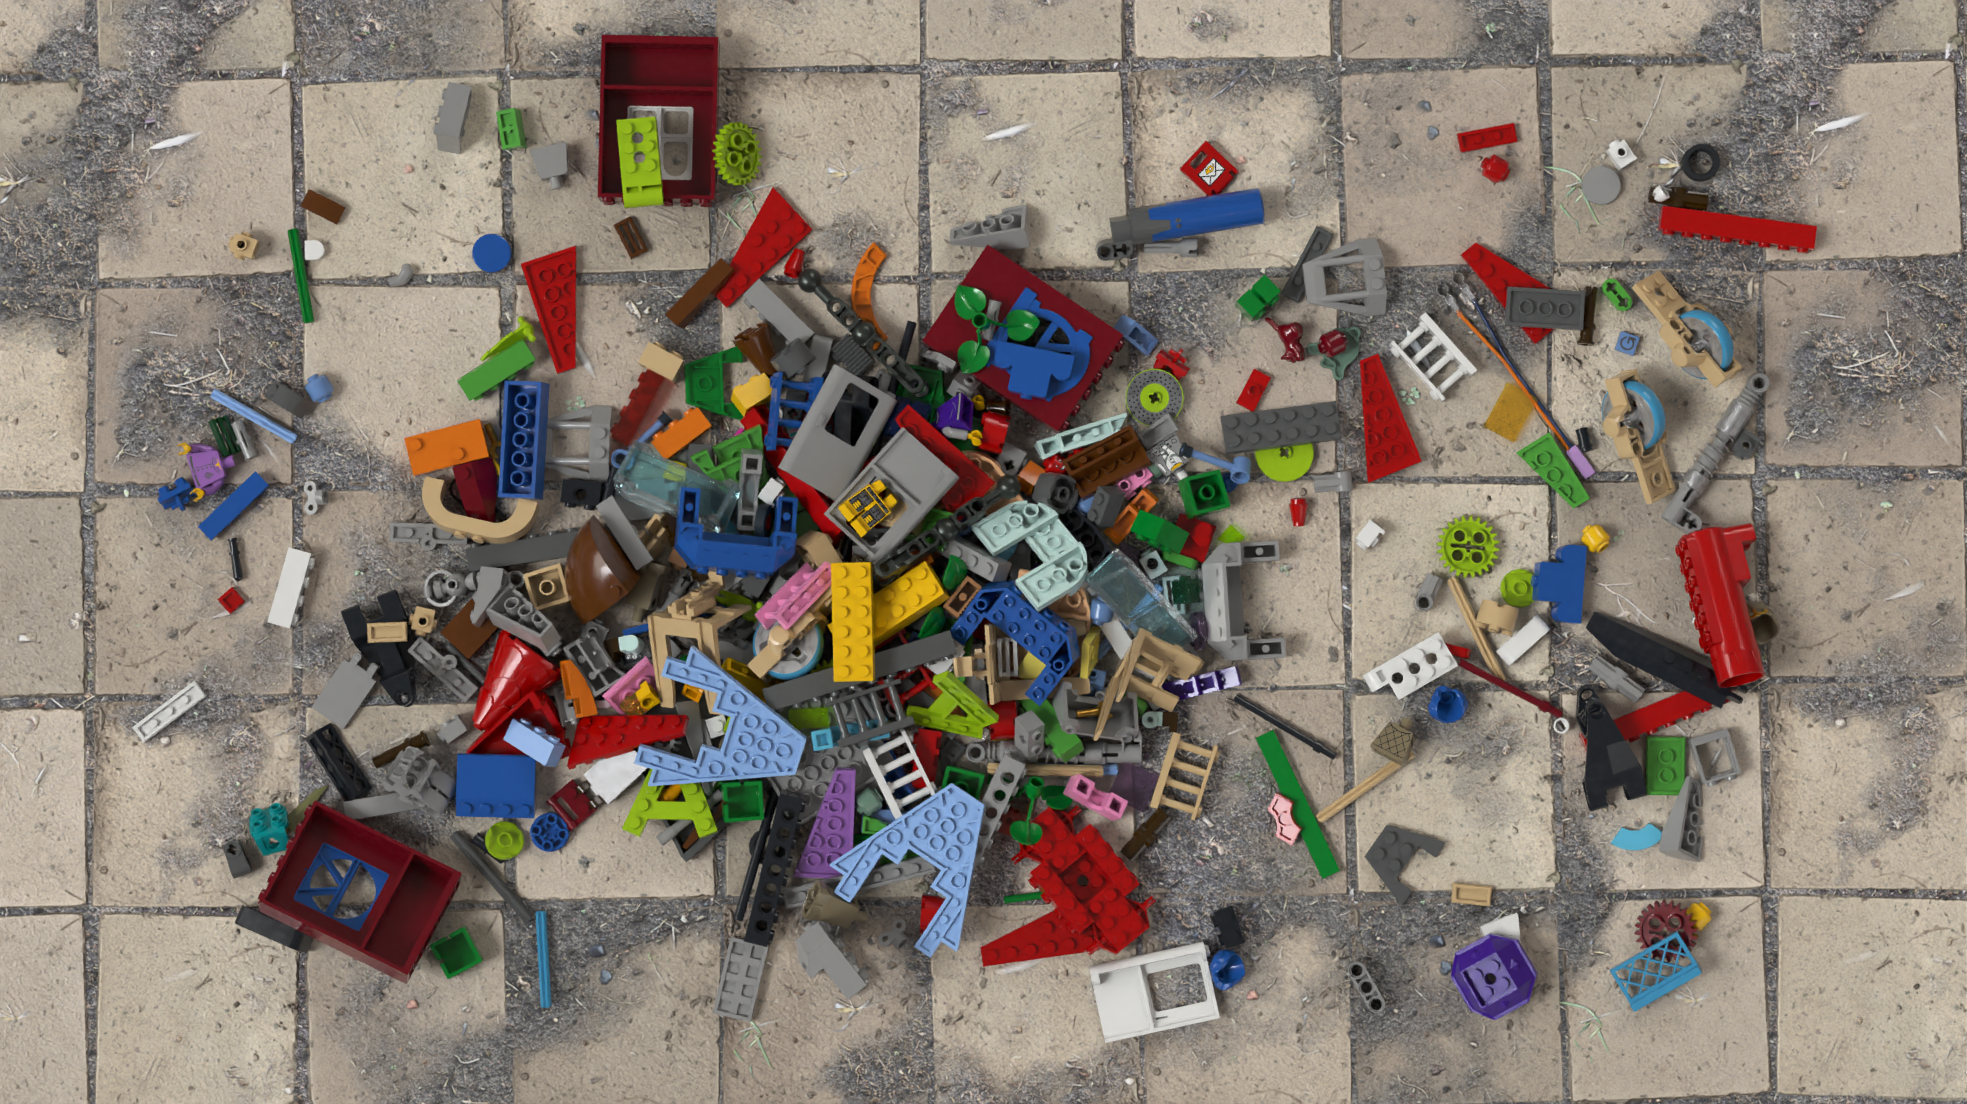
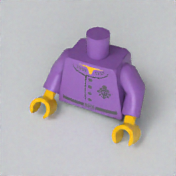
(206, 468)

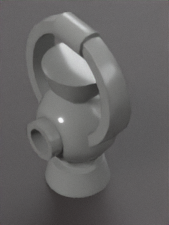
(455, 585)

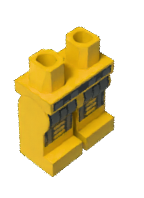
(871, 502)

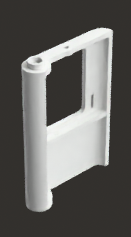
(1126, 1000)

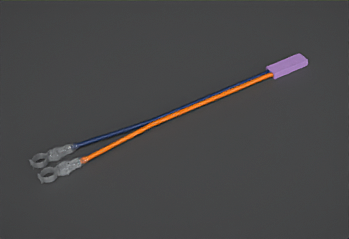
(1573, 453)

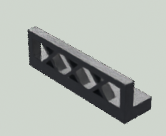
(335, 764)

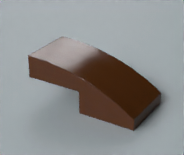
(322, 206)

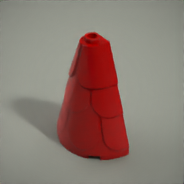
(509, 676)
(533, 706)

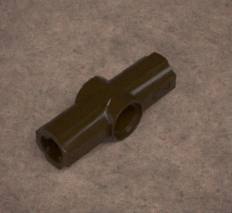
(1682, 198)
(1145, 834)

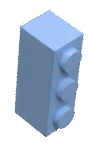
(534, 742)

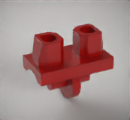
(1165, 359)

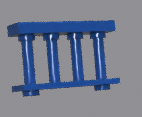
(776, 382)

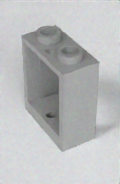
(1729, 775)

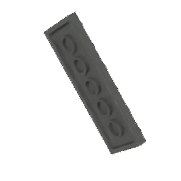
(1281, 427)

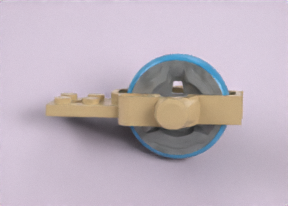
(1712, 346)
(1638, 431)
(794, 650)

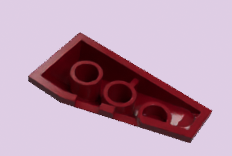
(478, 488)

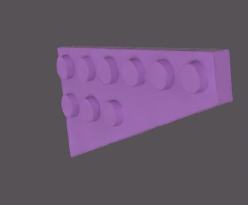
(832, 828)

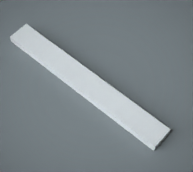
(1120, 642)

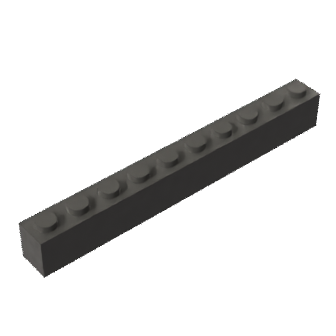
(887, 663)

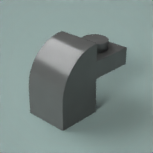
(287, 399)

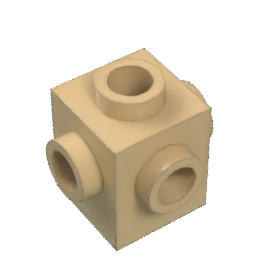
(248, 251)
(423, 613)

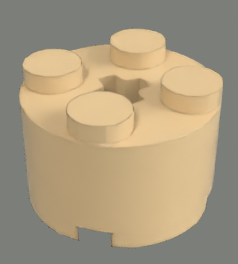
(1497, 617)

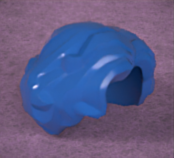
(1447, 705)
(1226, 969)

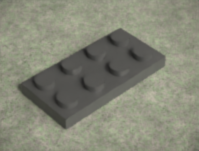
(1544, 308)

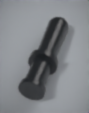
(236, 565)

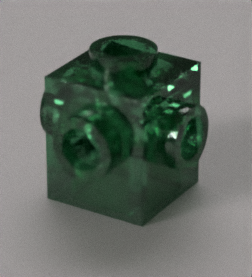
(1185, 590)

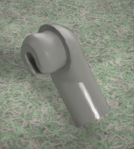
(403, 277)

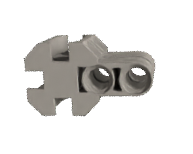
(427, 784)

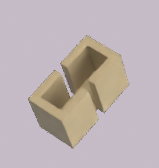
(659, 536)

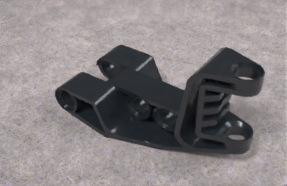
(853, 411)
(1083, 529)
(395, 661)
(1608, 755)

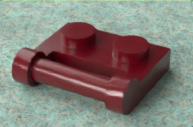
(575, 800)

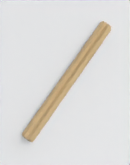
(1477, 633)
(1055, 770)
(1359, 790)

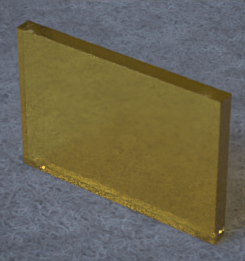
(1510, 412)

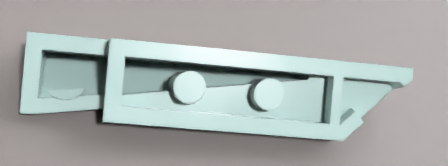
(1079, 436)

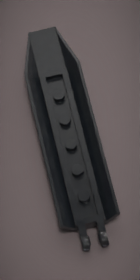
(1661, 659)

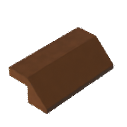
(1107, 462)

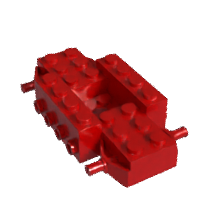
(1101, 903)

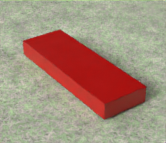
(1487, 138)

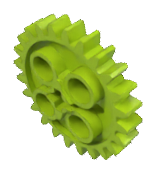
(734, 143)
(1466, 564)

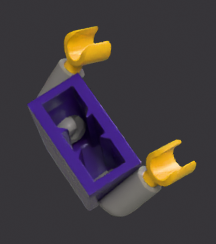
(956, 417)

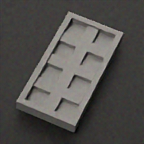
(740, 979)

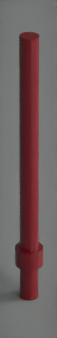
(1542, 705)

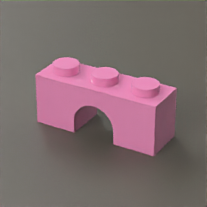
(1106, 804)

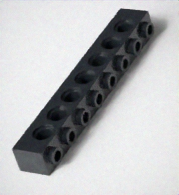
(755, 933)

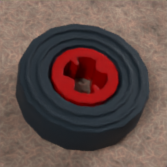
(763, 520)

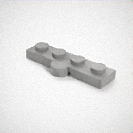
(426, 534)
(443, 668)

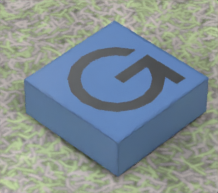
(1626, 343)

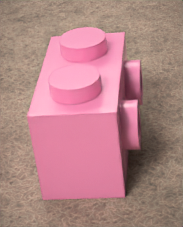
(1133, 482)

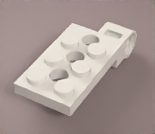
(1428, 672)

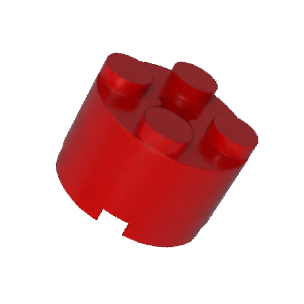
(994, 431)
(1006, 723)
(929, 906)

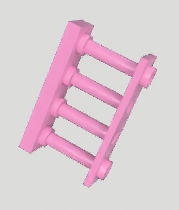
(795, 596)

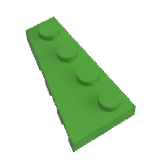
(1550, 463)

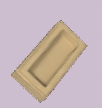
(387, 632)
(1471, 894)

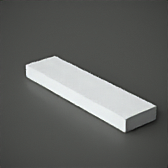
(169, 711)

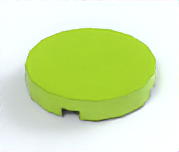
(1517, 588)
(504, 840)

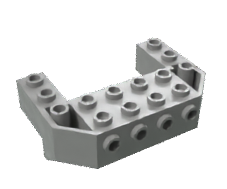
(1223, 601)
(821, 950)

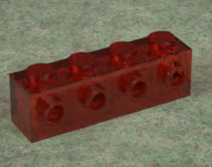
(638, 407)

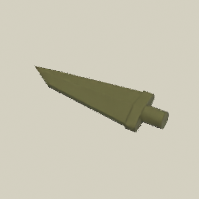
(298, 813)

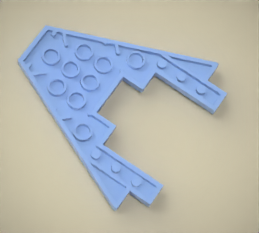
(755, 741)
(943, 833)

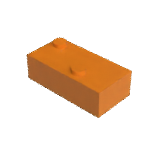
(447, 447)

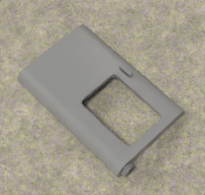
(820, 456)
(909, 473)

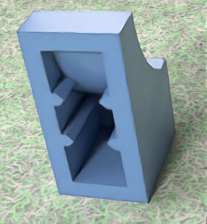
(1136, 335)

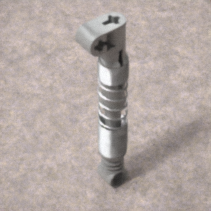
(1729, 428)
(1094, 752)

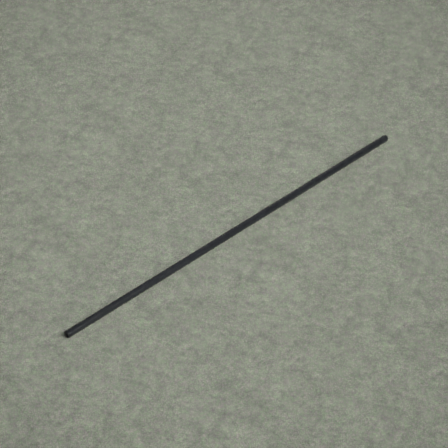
(773, 797)

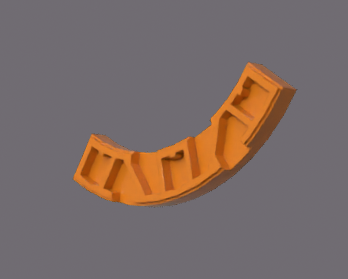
(862, 287)

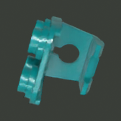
(270, 824)

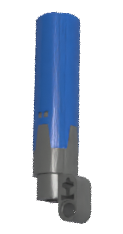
(1182, 220)

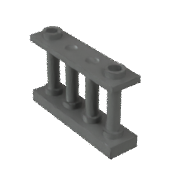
(865, 733)

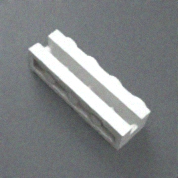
(290, 588)

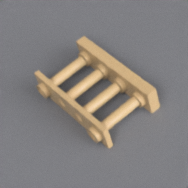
(1171, 762)

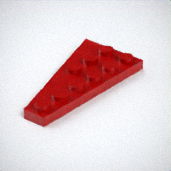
(768, 240)
(1499, 275)
(553, 292)
(1386, 433)
(972, 480)
(617, 735)
(1036, 940)

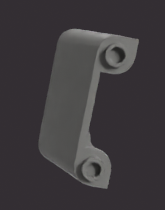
(1121, 726)

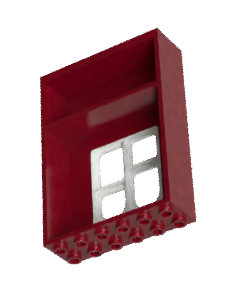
(661, 77)

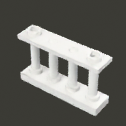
(1438, 339)
(880, 771)

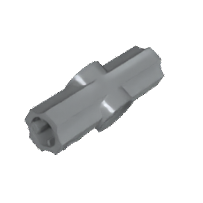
(1616, 679)

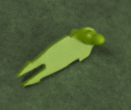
(524, 331)
(732, 598)

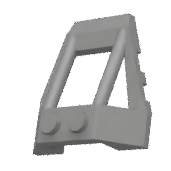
(1374, 276)
(599, 443)

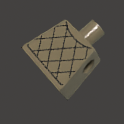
(1395, 742)

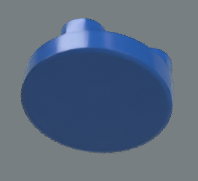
(491, 253)
(549, 832)

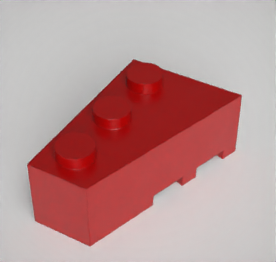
(927, 751)

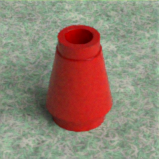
(794, 264)
(1298, 511)

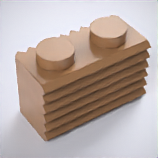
(962, 597)

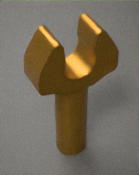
(493, 438)
(1091, 712)

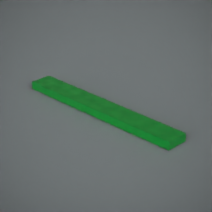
(1301, 810)

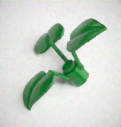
(969, 305)
(954, 575)
(1027, 832)

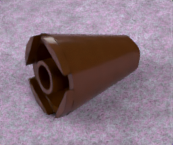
(757, 347)

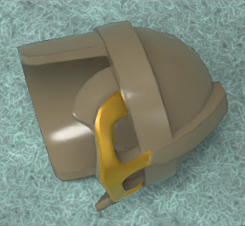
(1763, 622)

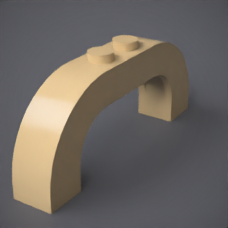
(478, 530)

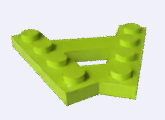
(954, 694)
(648, 807)

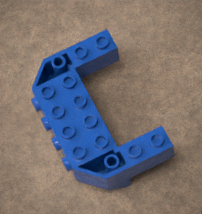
(733, 552)
(1039, 632)

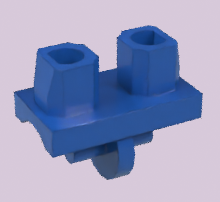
(176, 497)

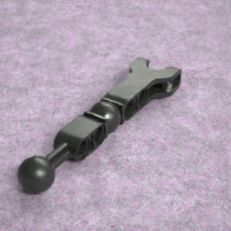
(864, 334)
(945, 530)

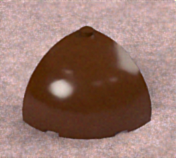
(597, 571)

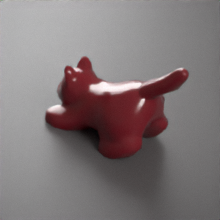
(1290, 336)

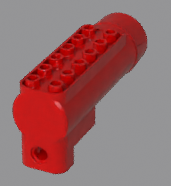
(1715, 580)

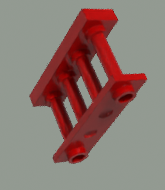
(902, 675)

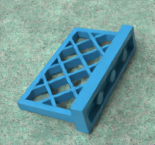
(1665, 985)

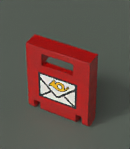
(1211, 173)

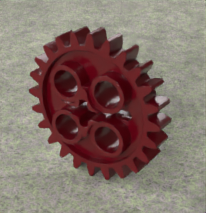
(1664, 914)

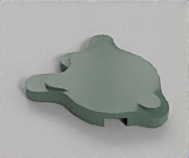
(1340, 362)

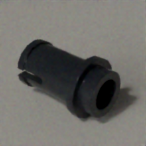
(1584, 440)

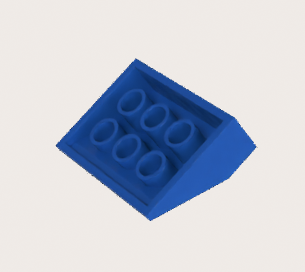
(495, 786)

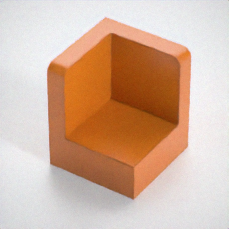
(1029, 477)

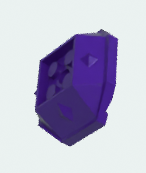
(1508, 963)

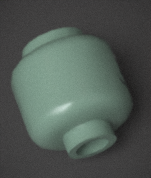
(868, 801)

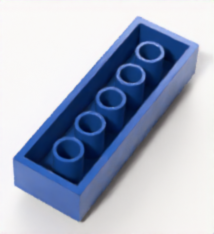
(523, 440)

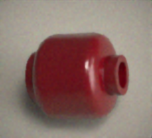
(1332, 343)

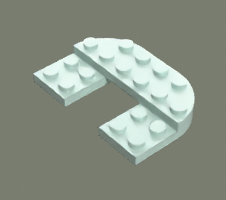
(1062, 556)

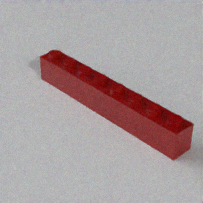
(1737, 228)
(811, 499)
(1658, 714)

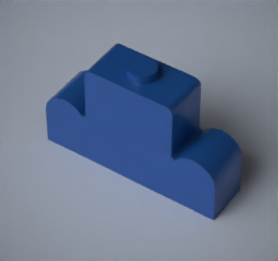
(1032, 368)
(1562, 583)

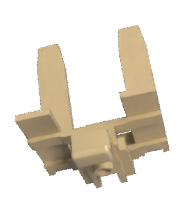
(677, 623)
(1156, 659)
(1003, 687)

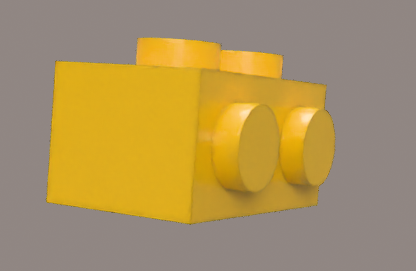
(752, 394)

